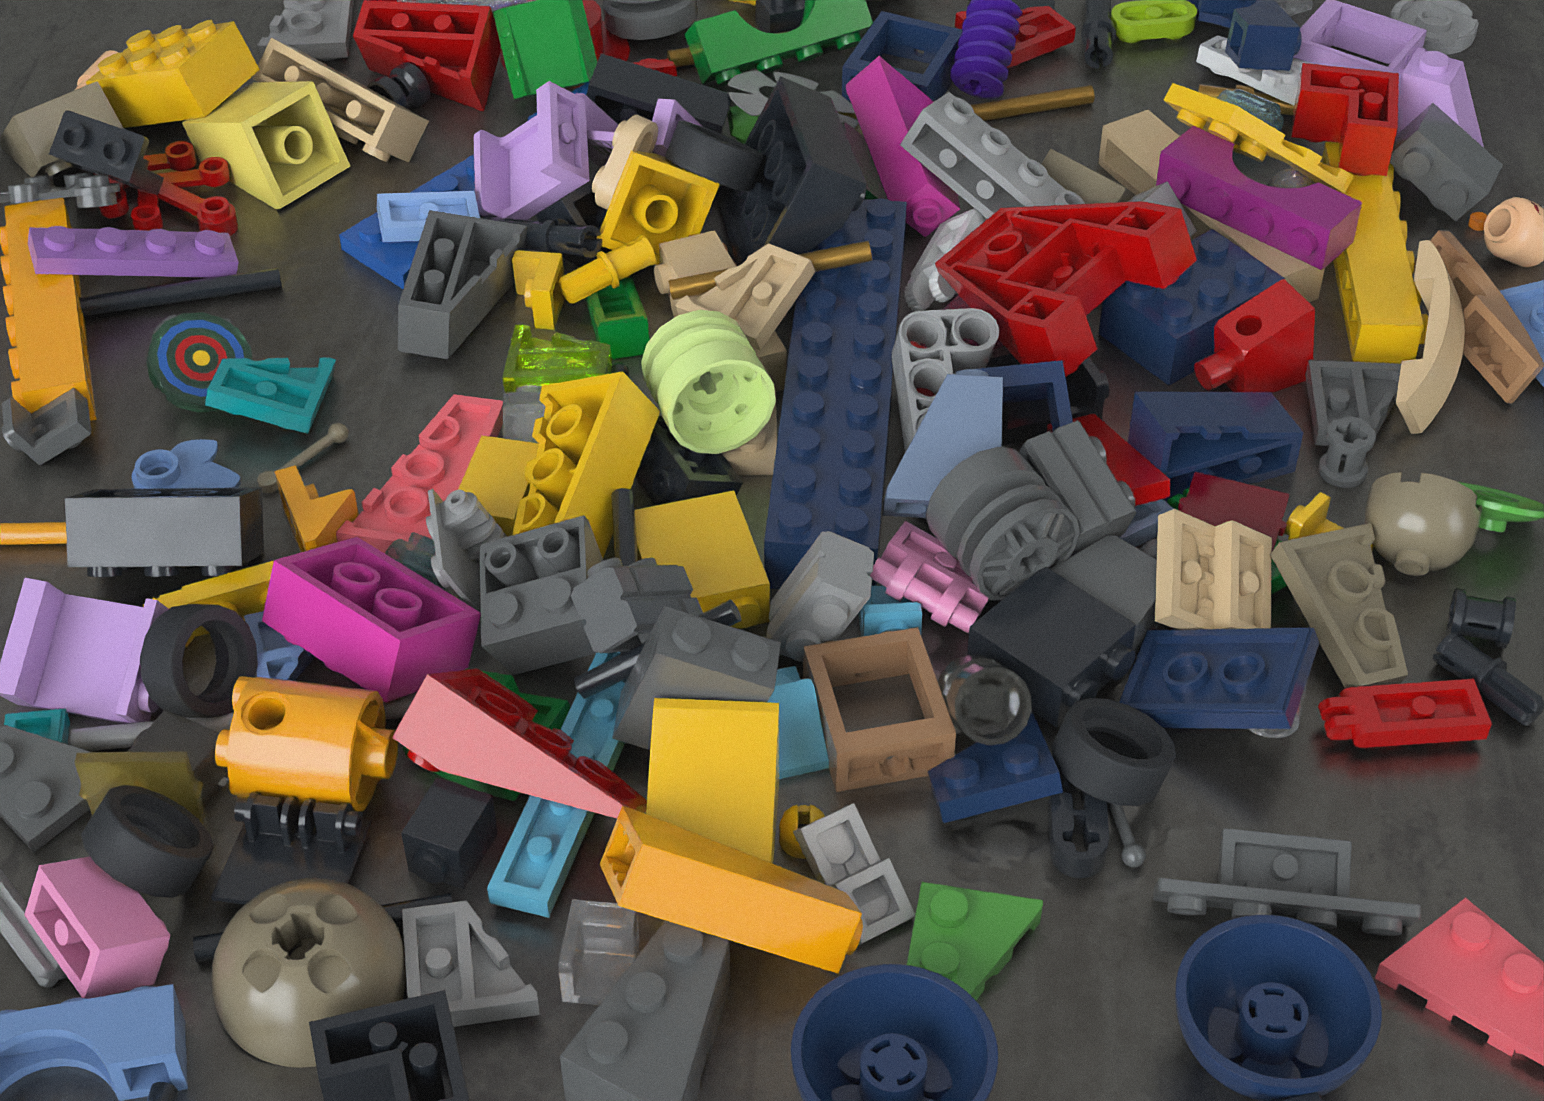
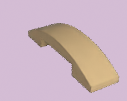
(1428, 381)

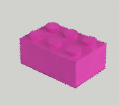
(369, 617)

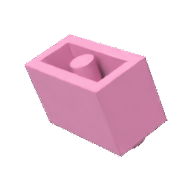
(96, 928)

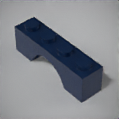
(1258, 34)

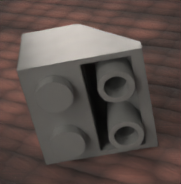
(527, 597)

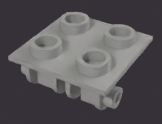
(458, 531)

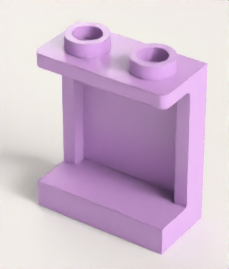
(536, 161)

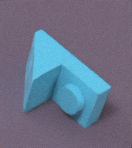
(800, 726)

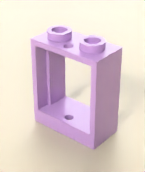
(1359, 33)

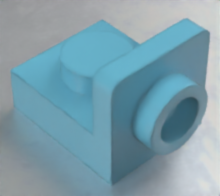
(887, 614)

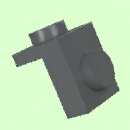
(49, 429)

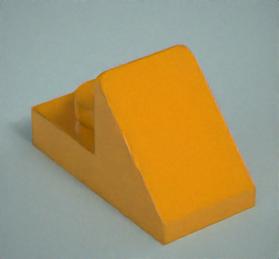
(310, 517)

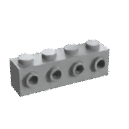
(980, 160)

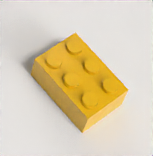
(175, 73)

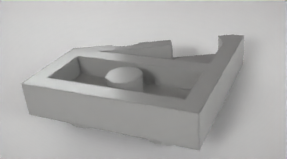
(454, 954)

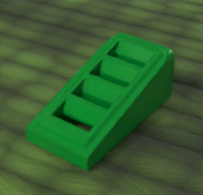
(619, 319)

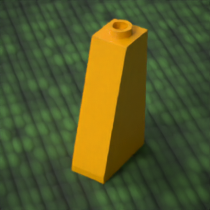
(727, 892)

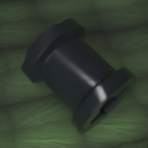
(1481, 617)

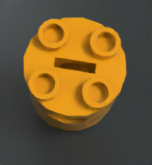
(306, 742)

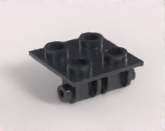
(289, 845)

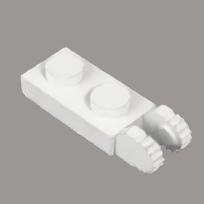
(925, 280)

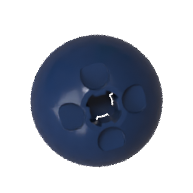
(1276, 1007)
(893, 1038)

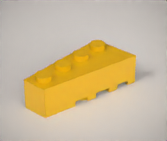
(585, 451)

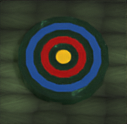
(187, 355)

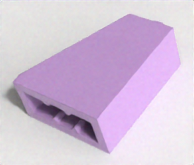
(1437, 80)

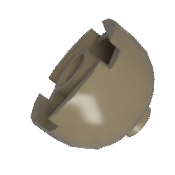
(1422, 522)

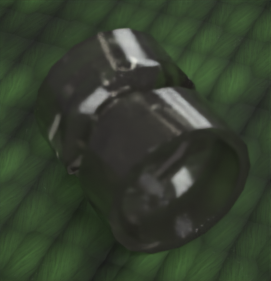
(985, 699)

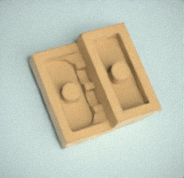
(1211, 574)

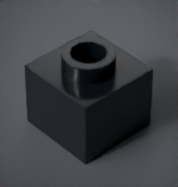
(779, 15)

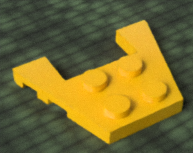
(1251, 135)

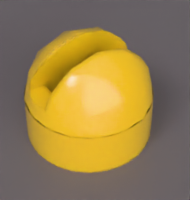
(790, 821)

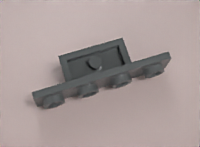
(1287, 877)

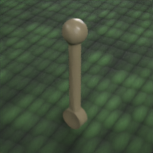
(336, 433)

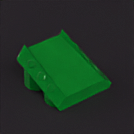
(545, 44)

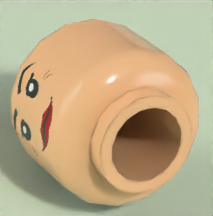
(1516, 232)

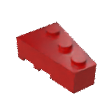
(447, 42)

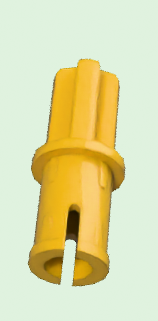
(607, 269)

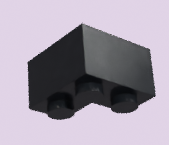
(390, 1053)

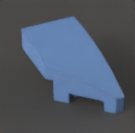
(274, 653)

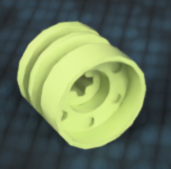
(708, 382)

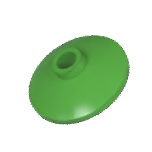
(1504, 507)

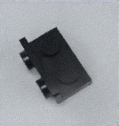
(105, 151)
(678, 473)

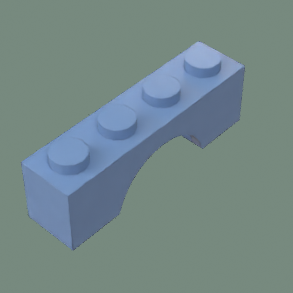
(120, 1037)

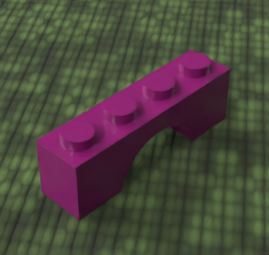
(1302, 222)

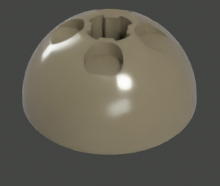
(345, 964)

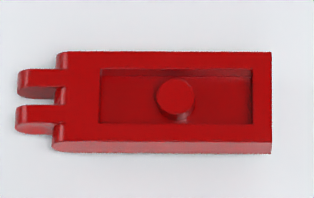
(1407, 714)

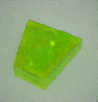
(555, 361)

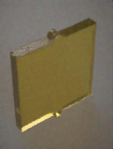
(157, 771)

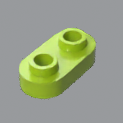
(1153, 19)

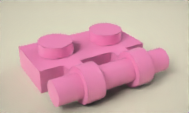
(925, 573)

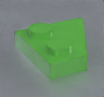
(968, 932)

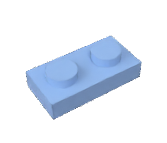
(405, 214)

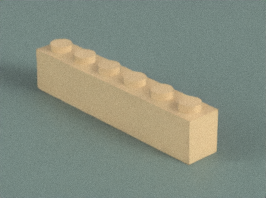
(1132, 155)

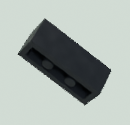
(631, 90)

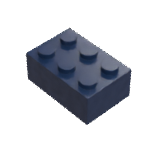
(1176, 324)

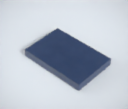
(1222, 677)

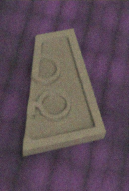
(1343, 601)

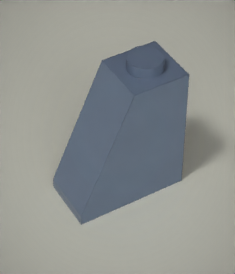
(956, 426)

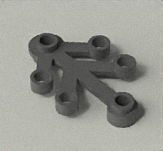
(88, 188)

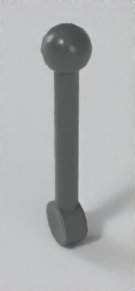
(1133, 853)

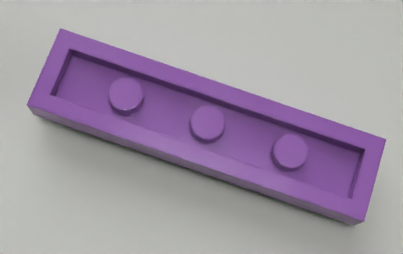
(131, 252)

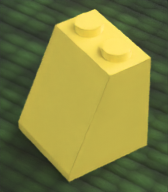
(272, 139)

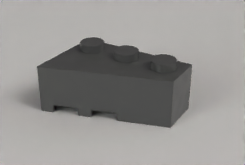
(455, 280)
(654, 1023)

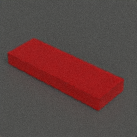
(1126, 462)

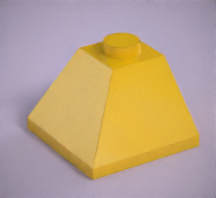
(657, 202)

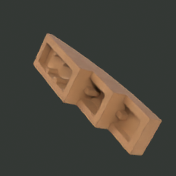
(1493, 333)

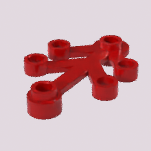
(212, 213)

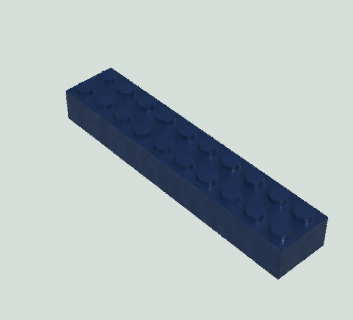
(838, 396)

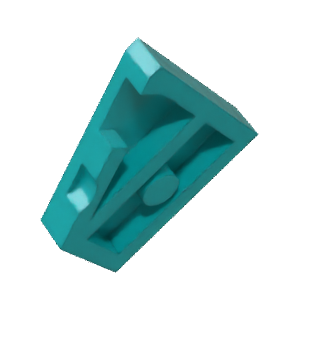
(271, 390)

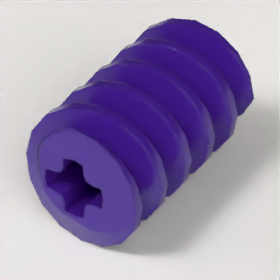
(986, 47)

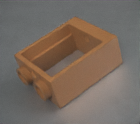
(860, 756)

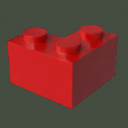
(1352, 109)

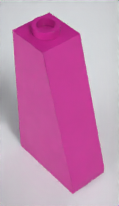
(886, 110)

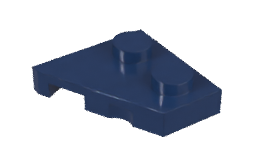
(995, 775)

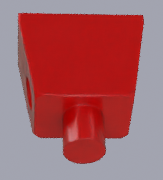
(1262, 343)

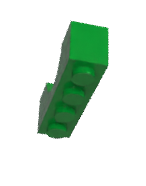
(729, 45)

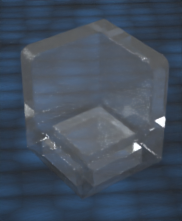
(596, 950)

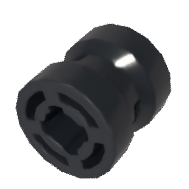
(404, 86)

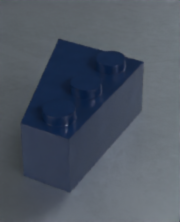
(1215, 434)

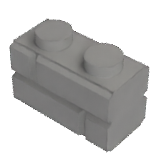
(821, 594)

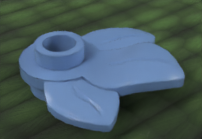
(185, 466)

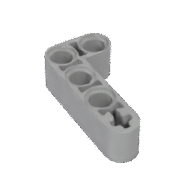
(946, 354)

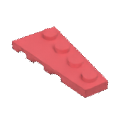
(434, 464)
(1476, 973)

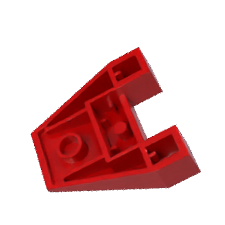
(1056, 263)

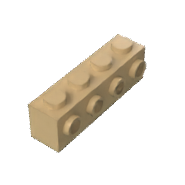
(350, 105)

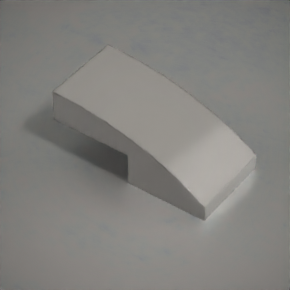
(847, 860)

